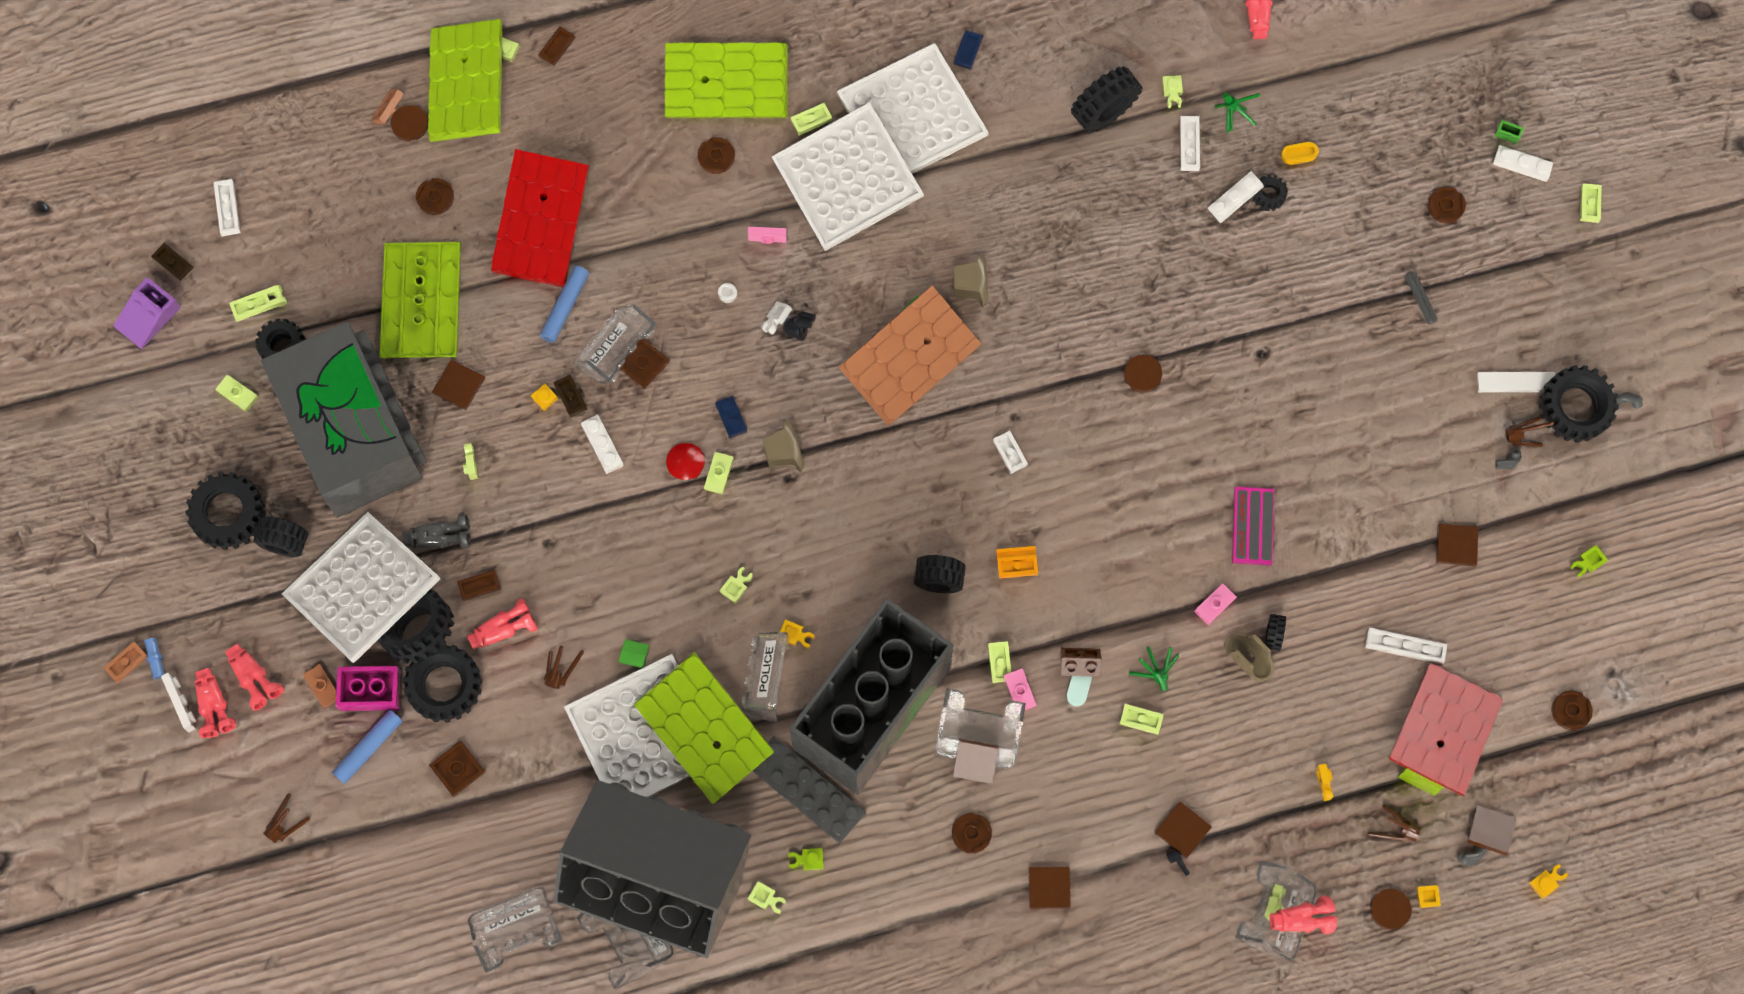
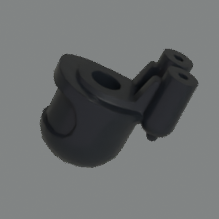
(798, 325)

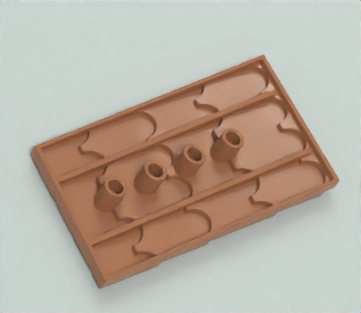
(909, 355)

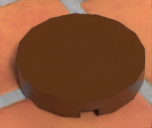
(409, 123)
(716, 155)
(434, 196)
(1446, 205)
(1143, 373)
(1572, 710)
(971, 833)
(1390, 909)

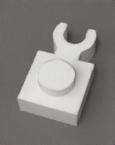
(776, 316)

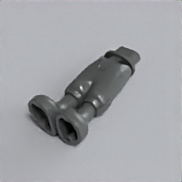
(434, 534)

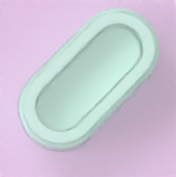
(1078, 690)

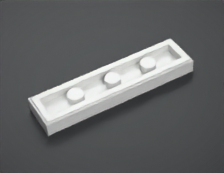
(1512, 381)
(1406, 646)

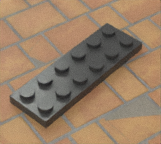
(809, 792)

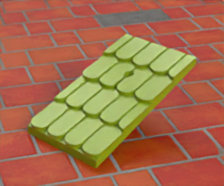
(465, 80)
(726, 80)
(418, 316)
(691, 713)

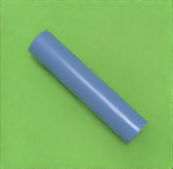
(564, 304)
(367, 746)

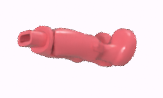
(1259, 17)
(498, 627)
(247, 671)
(210, 700)
(1300, 917)

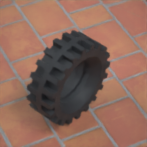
(1106, 99)
(1595, 387)
(241, 529)
(428, 639)
(443, 710)

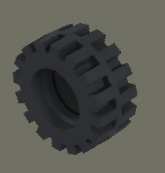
(1271, 203)
(1275, 632)

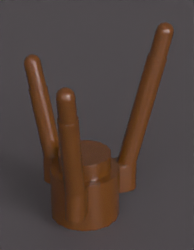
(1515, 432)
(553, 677)
(1409, 829)
(274, 830)

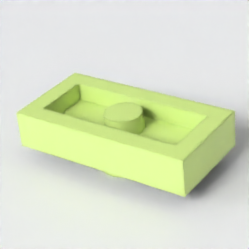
(811, 119)
(1590, 203)
(236, 393)
(718, 473)
(999, 660)
(1141, 719)

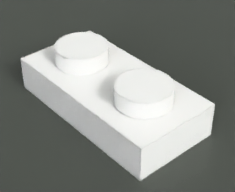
(1010, 452)

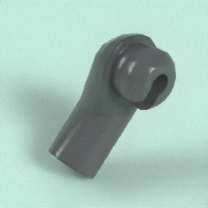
(1636, 400)
(1510, 462)
(1471, 859)

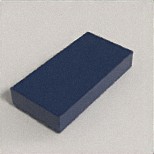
(968, 49)

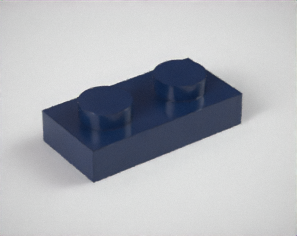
(731, 417)

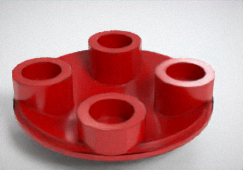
(685, 461)

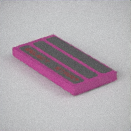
(1253, 526)

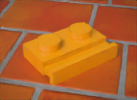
(1017, 562)

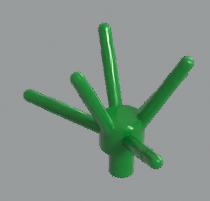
(1233, 105)
(1159, 674)

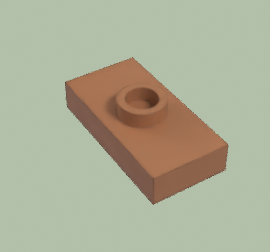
(387, 106)
(125, 662)
(321, 685)

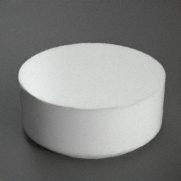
(727, 293)

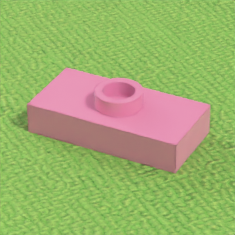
(767, 235)
(1215, 604)
(1019, 688)

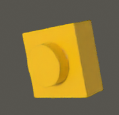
(544, 397)
(1428, 896)

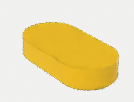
(1299, 153)

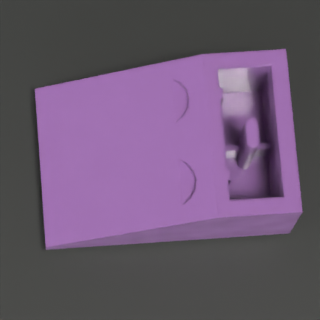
(146, 313)

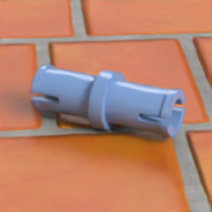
(154, 658)

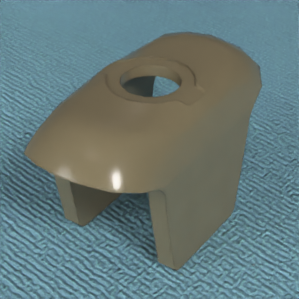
(971, 281)
(783, 448)
(1241, 643)

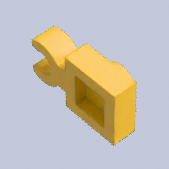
(795, 633)
(1324, 777)
(1546, 882)

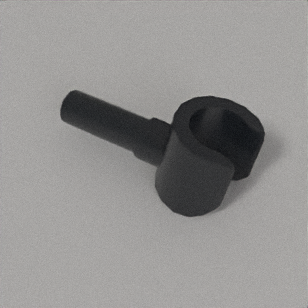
(1174, 856)

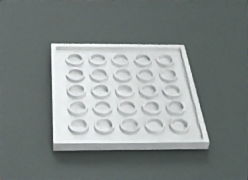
(919, 107)
(847, 176)
(361, 587)
(621, 740)

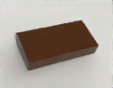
(557, 46)
(479, 585)

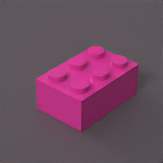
(368, 688)

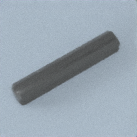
(1421, 298)

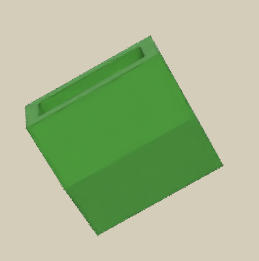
(1509, 132)
(634, 653)

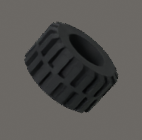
(274, 332)
(280, 536)
(939, 574)

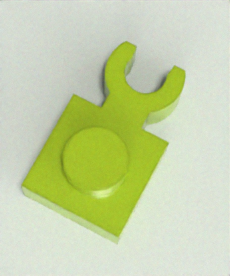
(1590, 560)
(810, 859)

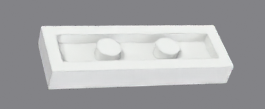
(1189, 143)
(1523, 163)
(1235, 197)
(227, 207)
(602, 444)
(179, 702)

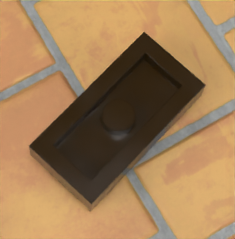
(172, 261)
(570, 395)

